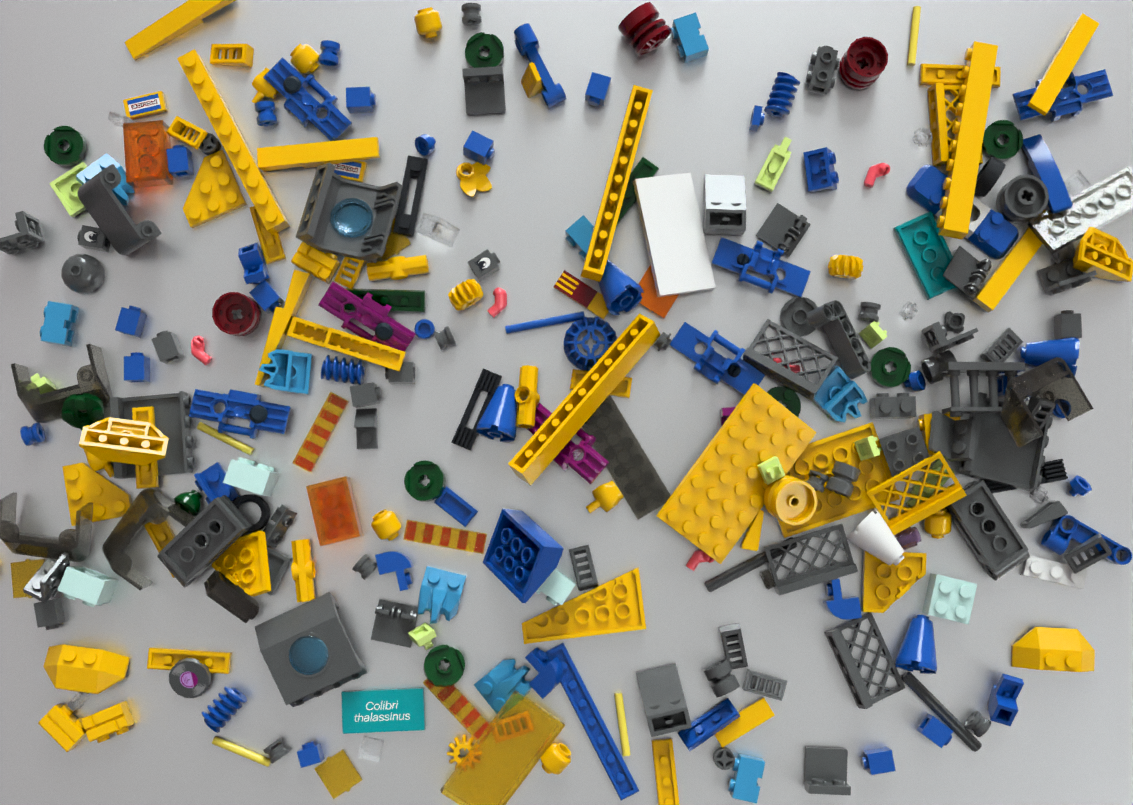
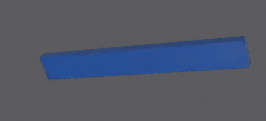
(593, 724)

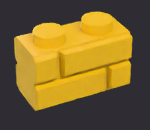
(316, 262)
(108, 721)
(63, 726)

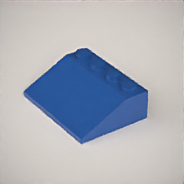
(521, 553)

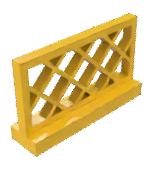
(939, 121)
(921, 509)

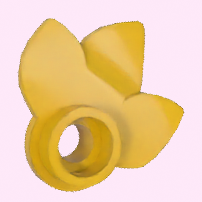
(475, 180)

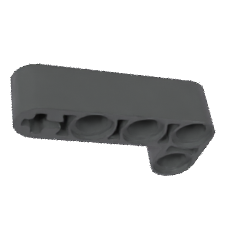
(842, 337)

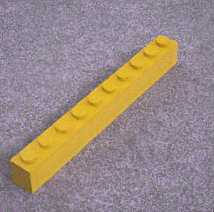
(967, 140)
(233, 142)
(616, 183)
(584, 399)

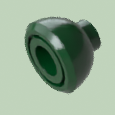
(189, 502)

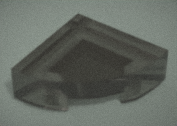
(767, 578)

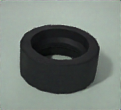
(988, 176)
(265, 511)

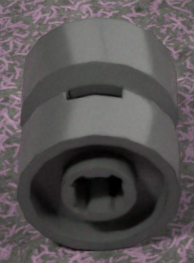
(931, 366)
(843, 477)
(721, 677)

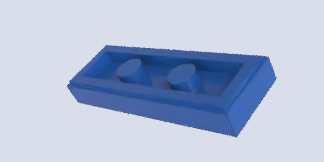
(709, 724)

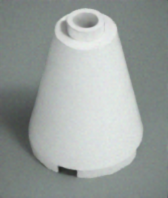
(877, 539)

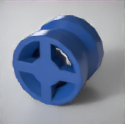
(32, 434)

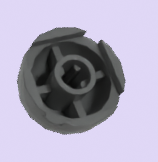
(82, 273)

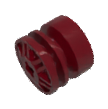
(644, 29)
(868, 54)
(225, 314)

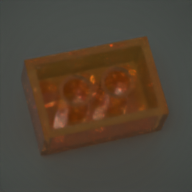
(146, 154)
(334, 511)

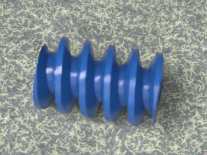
(781, 94)
(342, 370)
(224, 708)

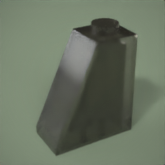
(231, 597)

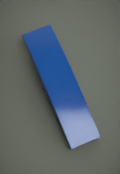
(1044, 167)

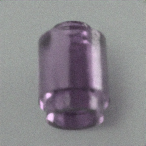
(908, 538)

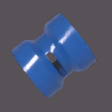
(329, 53)
(265, 113)

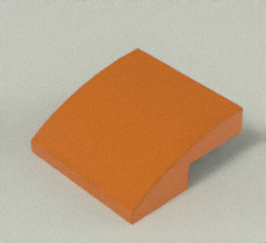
(659, 305)

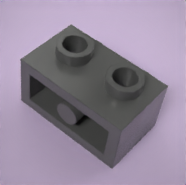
(893, 407)

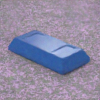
(456, 506)

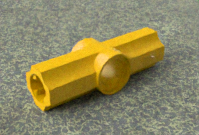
(397, 268)
(527, 387)
(303, 570)

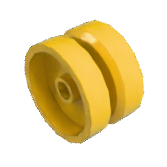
(790, 500)

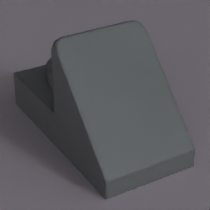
(366, 428)

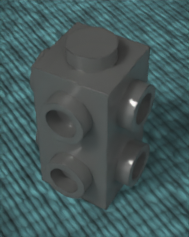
(824, 63)

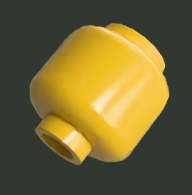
(428, 22)
(305, 58)
(938, 524)
(386, 525)
(556, 758)

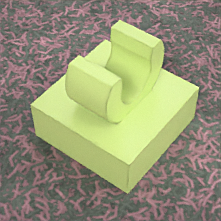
(873, 334)
(43, 384)
(867, 447)
(771, 470)
(422, 636)

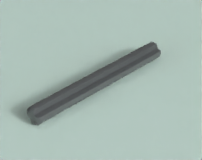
(744, 568)
(941, 711)

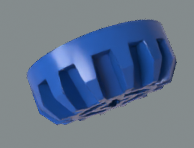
(571, 350)

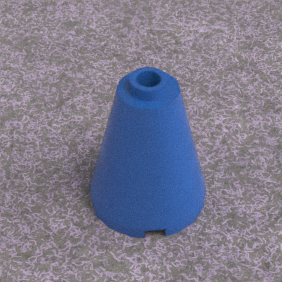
(619, 290)
(1042, 351)
(500, 415)
(918, 647)

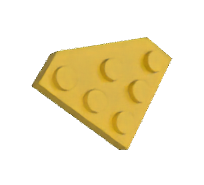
(213, 191)
(87, 486)
(247, 564)
(887, 583)

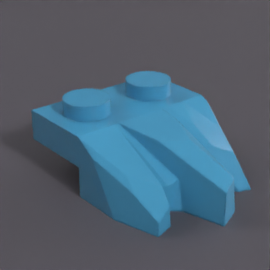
(99, 165)
(288, 371)
(840, 396)
(440, 593)
(502, 682)

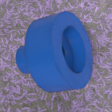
(425, 144)
(916, 381)
(1079, 486)

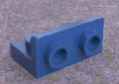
(820, 169)
(212, 483)

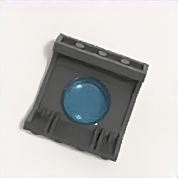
(348, 215)
(308, 650)

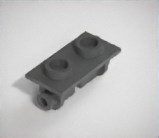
(283, 519)

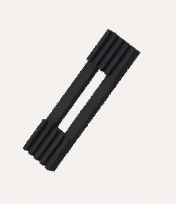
(406, 223)
(487, 382)
(1052, 472)

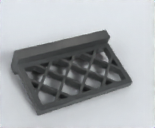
(785, 375)
(816, 576)
(852, 671)

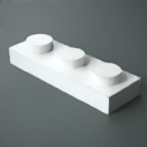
(1053, 572)

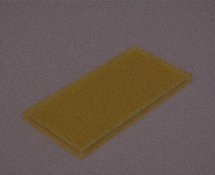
(503, 754)

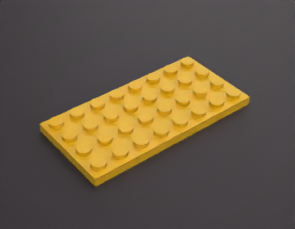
(724, 484)

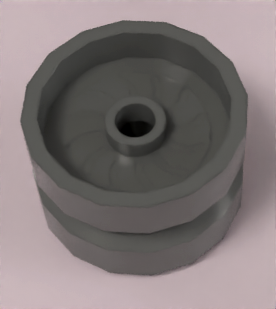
(1022, 199)

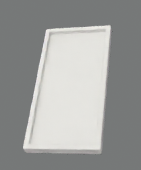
(674, 234)

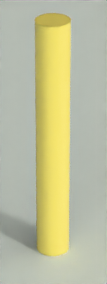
(914, 35)
(225, 438)
(622, 724)
(241, 751)

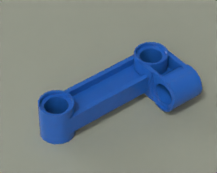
(527, 45)
(1058, 539)

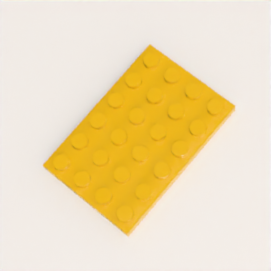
(821, 458)

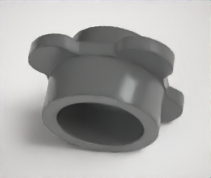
(958, 317)
(663, 341)

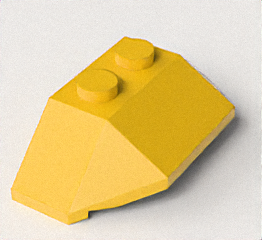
(1103, 254)
(124, 441)
(1053, 650)
(84, 668)

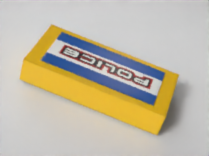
(145, 105)
(351, 170)

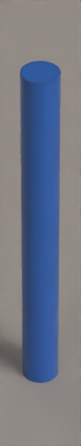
(544, 322)

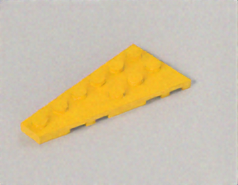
(603, 610)

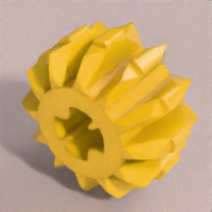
(845, 266)
(465, 294)
(457, 748)

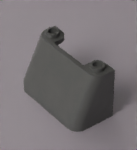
(110, 214)

